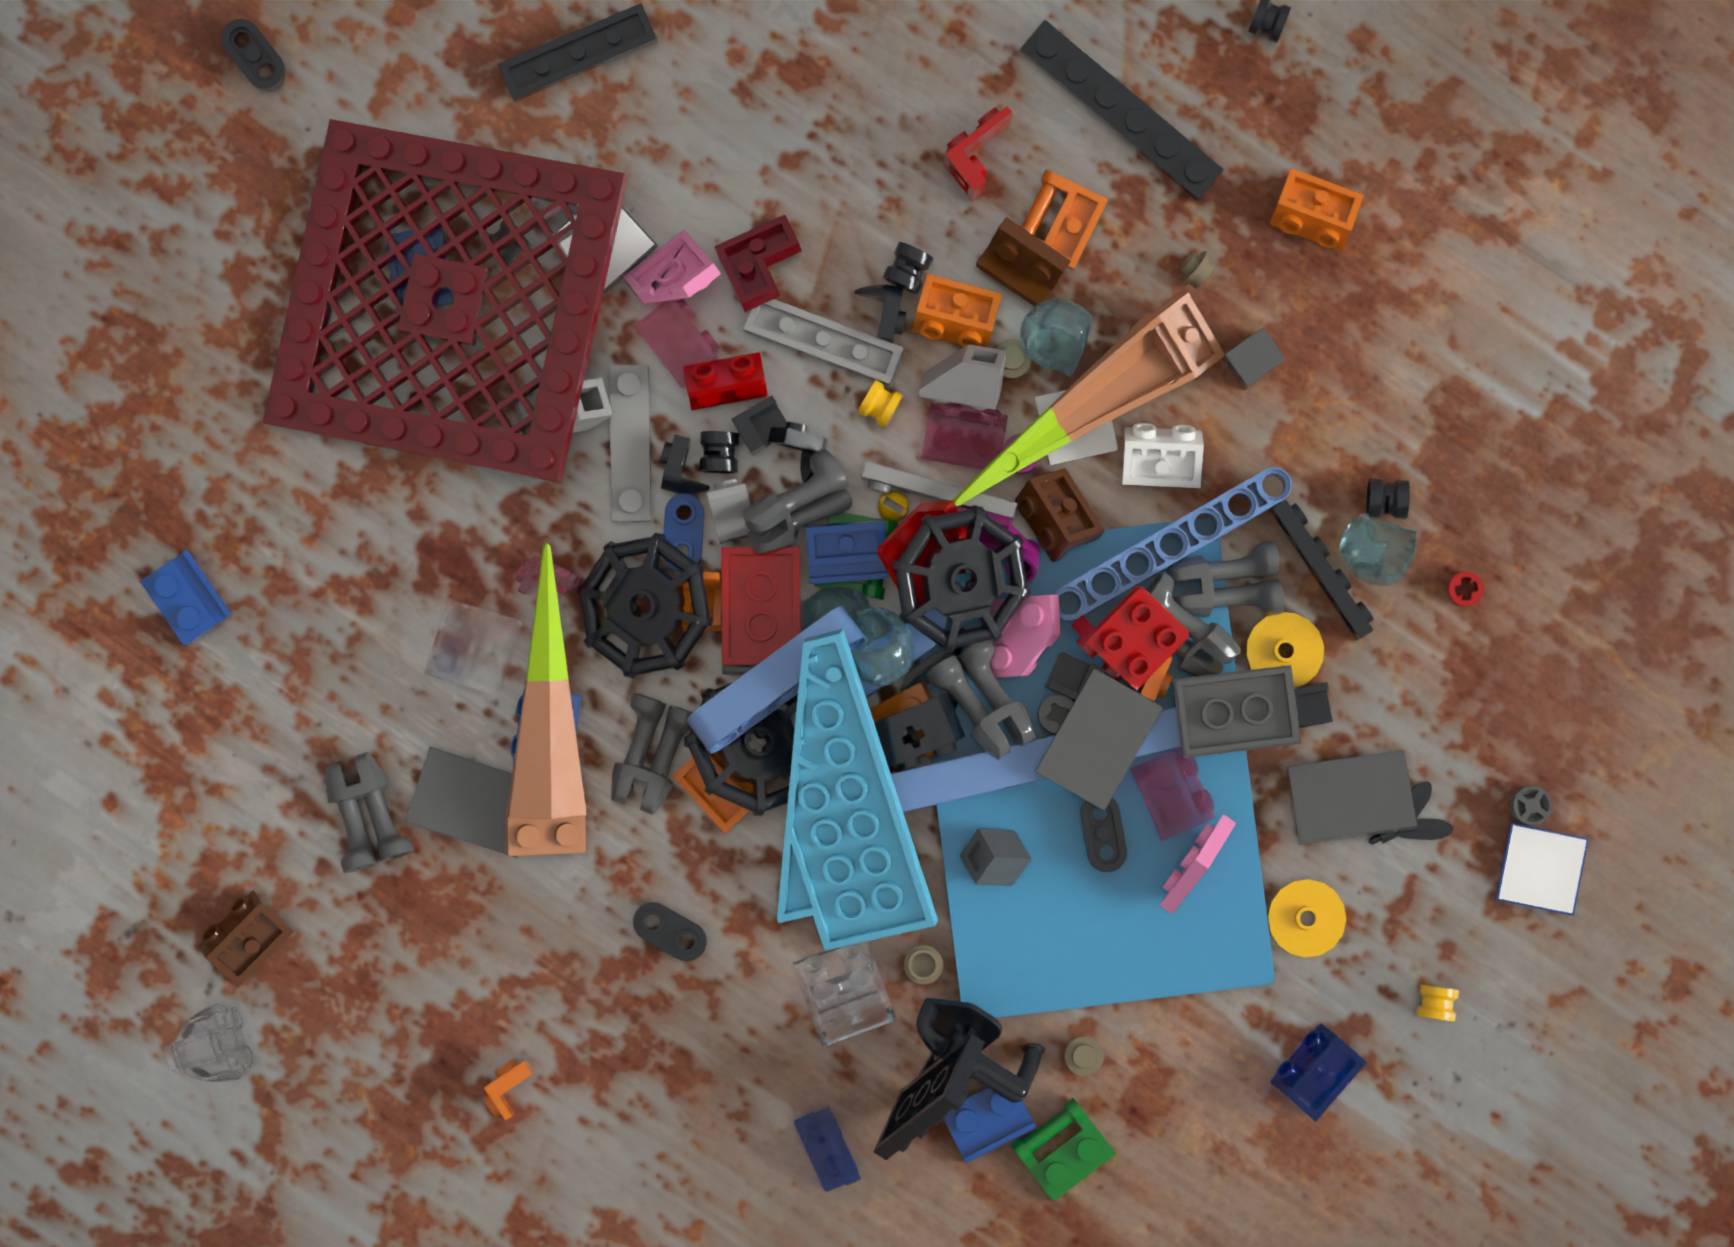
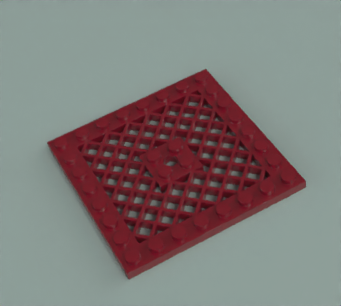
(568, 345)

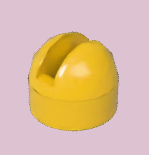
(888, 513)

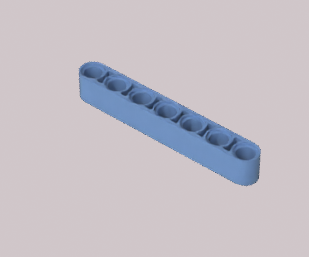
(1185, 532)

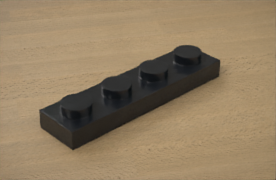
(577, 52)
(1314, 555)

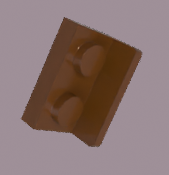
(1022, 263)
(1058, 513)
(244, 938)

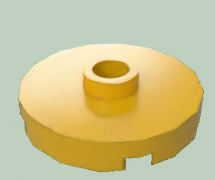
(1289, 629)
(1285, 918)

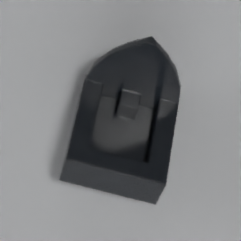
(892, 319)
(798, 438)
(674, 458)

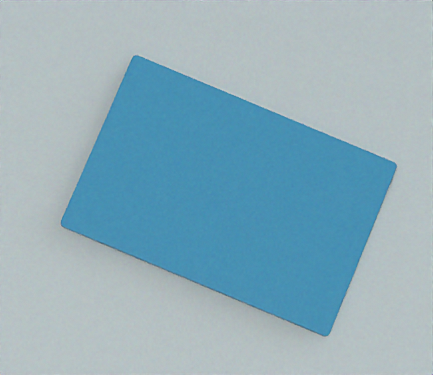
(1086, 934)

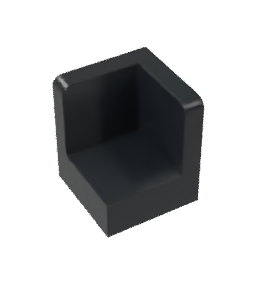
(756, 423)
(1069, 676)
(1313, 705)

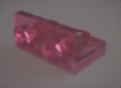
(676, 339)
(963, 435)
(529, 576)
(1173, 793)

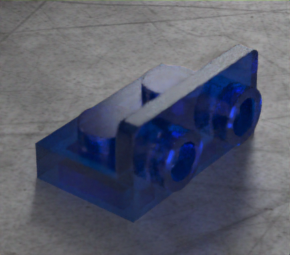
(1318, 1071)
(827, 1148)

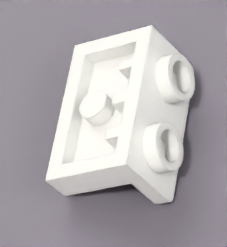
(1162, 456)

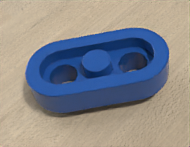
(684, 532)

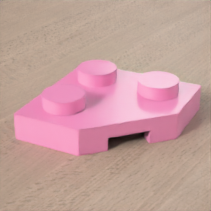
(672, 271)
(1025, 636)
(1196, 863)

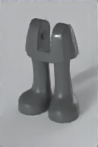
(772, 518)
(1260, 563)
(1210, 641)
(648, 716)
(987, 734)
(361, 852)

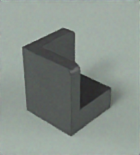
(1253, 358)
(995, 857)

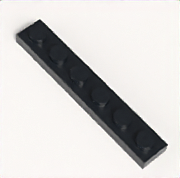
(1121, 110)

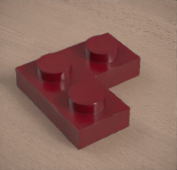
(749, 255)

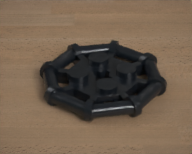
(942, 568)
(665, 604)
(747, 763)

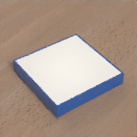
(1541, 869)

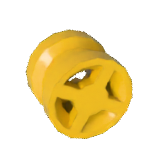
(880, 404)
(1437, 1003)

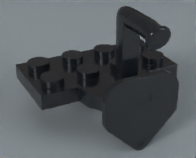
(955, 1037)

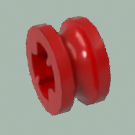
(1455, 580)

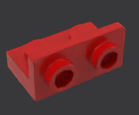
(725, 381)

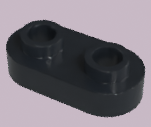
(254, 55)
(1104, 833)
(670, 930)

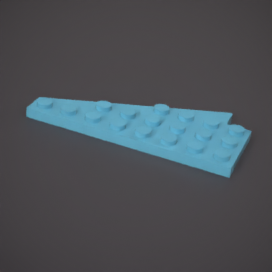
(845, 828)

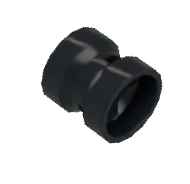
(903, 275)
(719, 443)
(1396, 496)

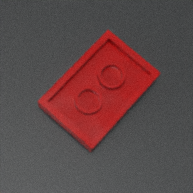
(758, 603)

